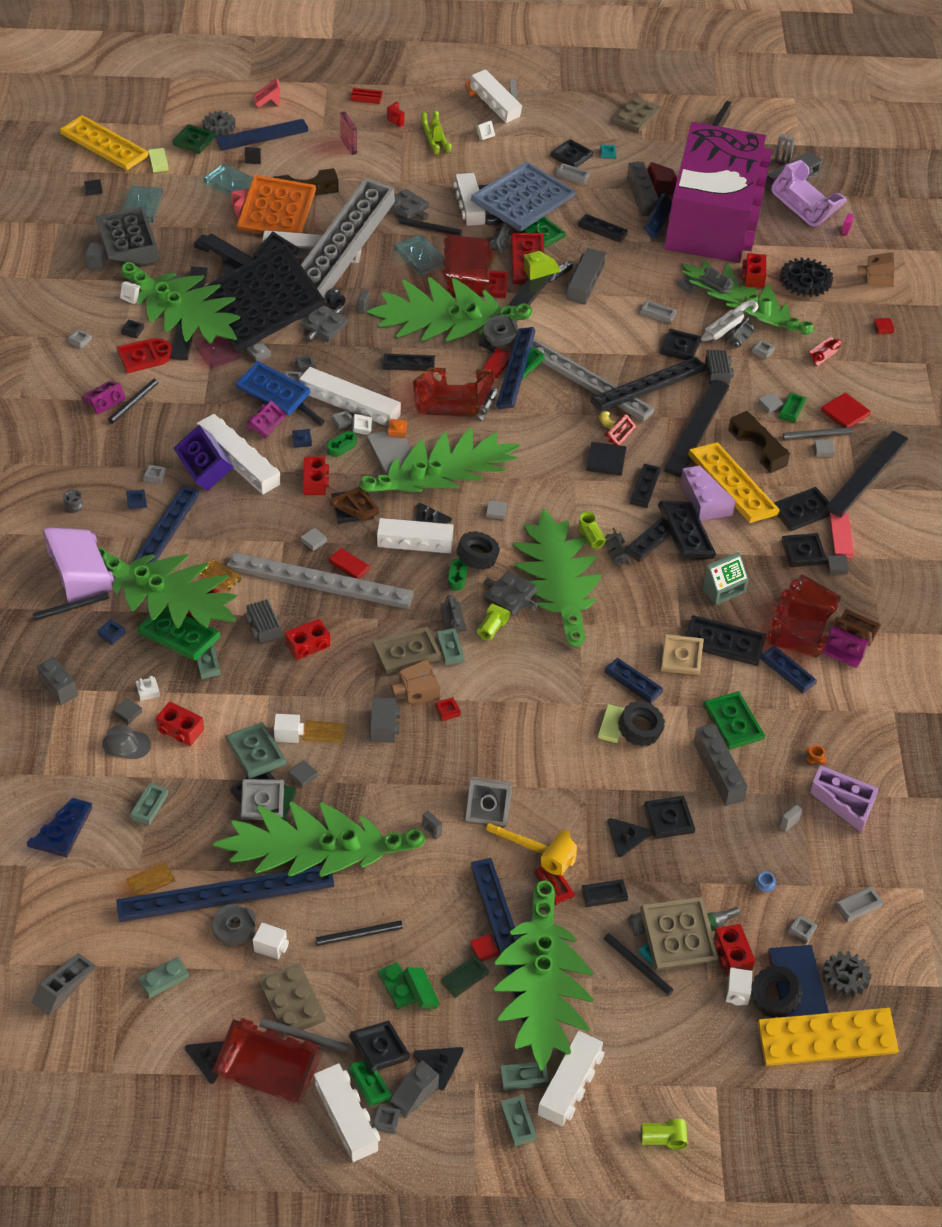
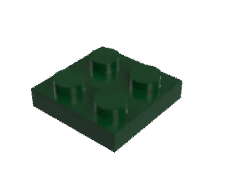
(193, 139)

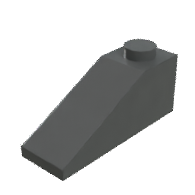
(61, 984)

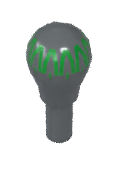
(717, 919)

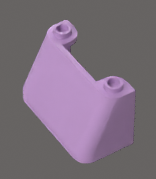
(803, 197)
(77, 562)

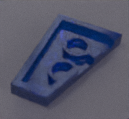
(63, 830)

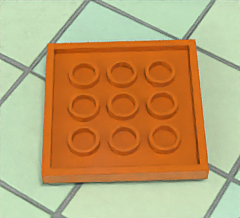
(276, 205)

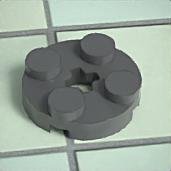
(500, 338)
(234, 936)

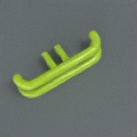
(435, 133)

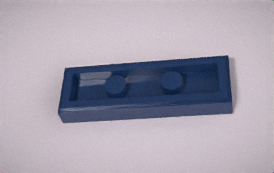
(658, 216)
(788, 669)
(633, 680)

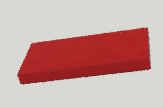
(524, 244)

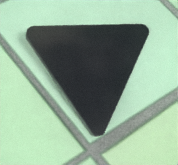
(427, 514)
(627, 835)
(205, 1057)
(441, 1061)

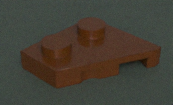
(356, 503)

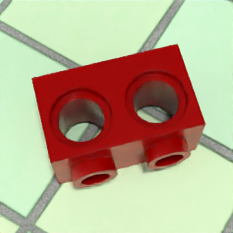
(755, 270)
(314, 475)
(307, 639)
(179, 723)
(736, 949)

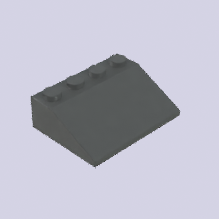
(128, 236)

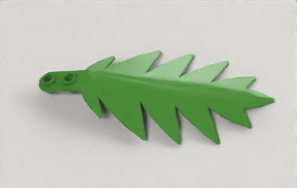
(179, 304)
(768, 306)
(443, 312)
(442, 465)
(560, 573)
(172, 589)
(312, 843)
(543, 980)

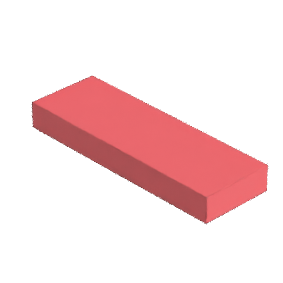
(841, 535)

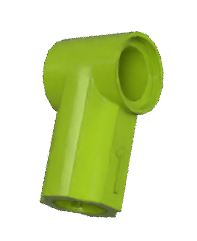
(591, 531)
(494, 619)
(671, 1133)

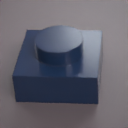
(302, 438)
(136, 499)
(111, 631)

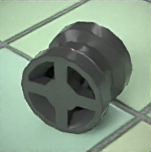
(73, 501)

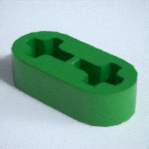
(341, 444)
(454, 573)

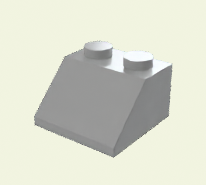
(489, 801)

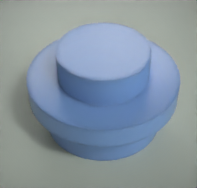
(765, 881)

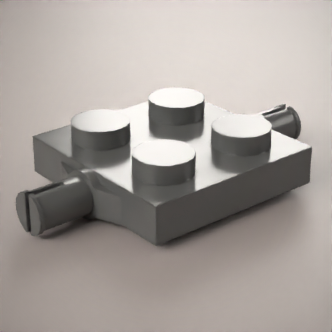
(409, 205)
(324, 323)
(511, 593)

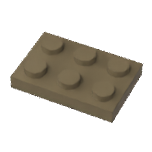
(636, 114)
(406, 650)
(292, 998)

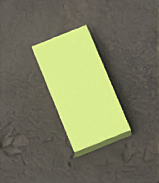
(158, 160)
(610, 729)

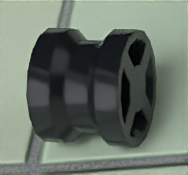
(335, 297)

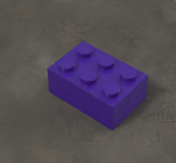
(203, 457)

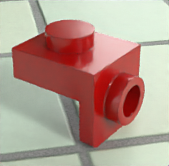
(395, 115)

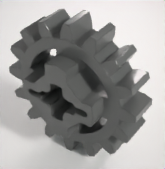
(219, 123)
(846, 974)

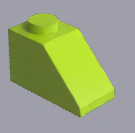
(539, 265)

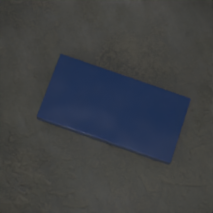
(803, 964)

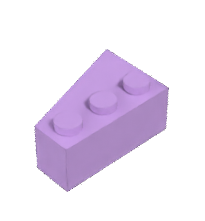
(706, 494)
(844, 796)

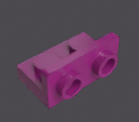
(104, 396)
(267, 420)
(845, 647)

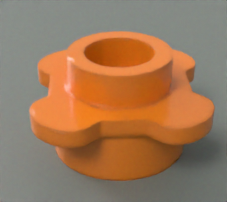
(816, 750)

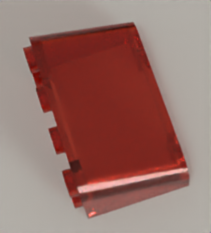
(467, 262)
(439, 398)
(803, 617)
(267, 1061)

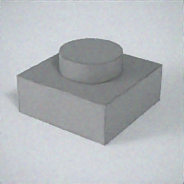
(259, 352)

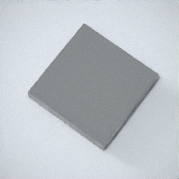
(263, 793)

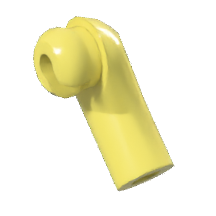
(605, 420)

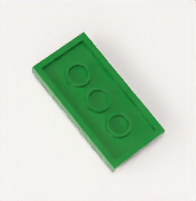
(188, 640)

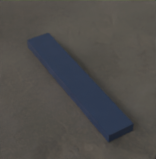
(262, 134)
(515, 368)
(168, 523)

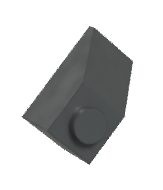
(415, 1088)

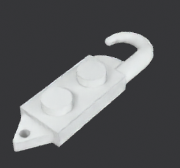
(727, 321)

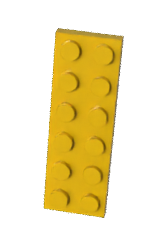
(104, 142)
(748, 497)
(827, 1036)

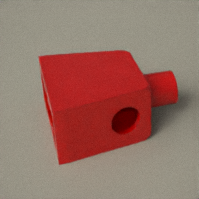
(662, 178)

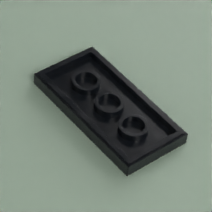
(686, 529)
(727, 640)

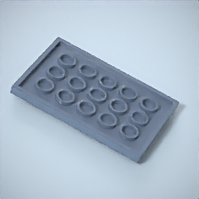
(523, 196)

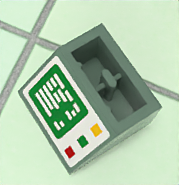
(725, 579)

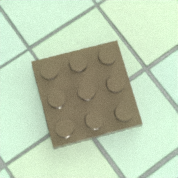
(679, 933)

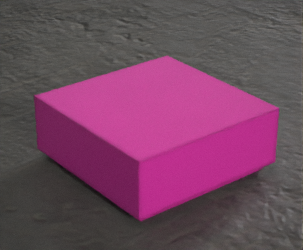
(847, 224)

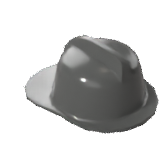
(125, 742)

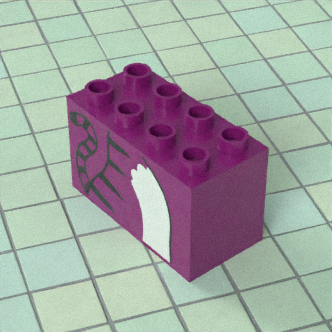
(718, 192)

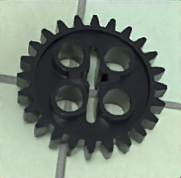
(806, 277)

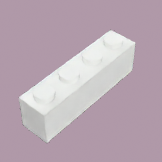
(495, 96)
(465, 187)
(415, 535)
(570, 1079)
(346, 1112)

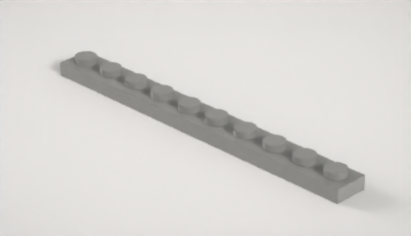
(589, 379)
(320, 580)

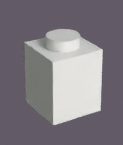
(288, 728)
(270, 941)
(739, 986)

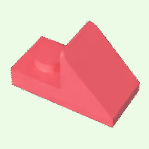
(270, 91)
(238, 199)

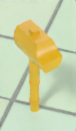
(554, 857)

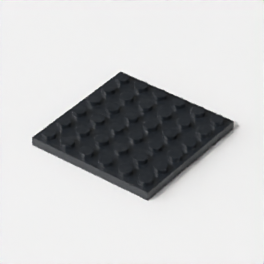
(267, 296)

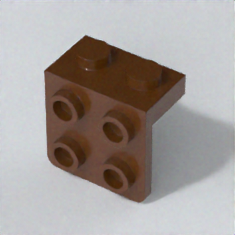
(858, 625)

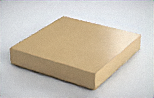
(682, 654)

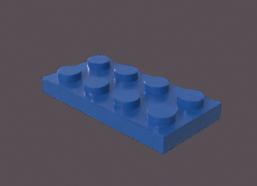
(270, 385)

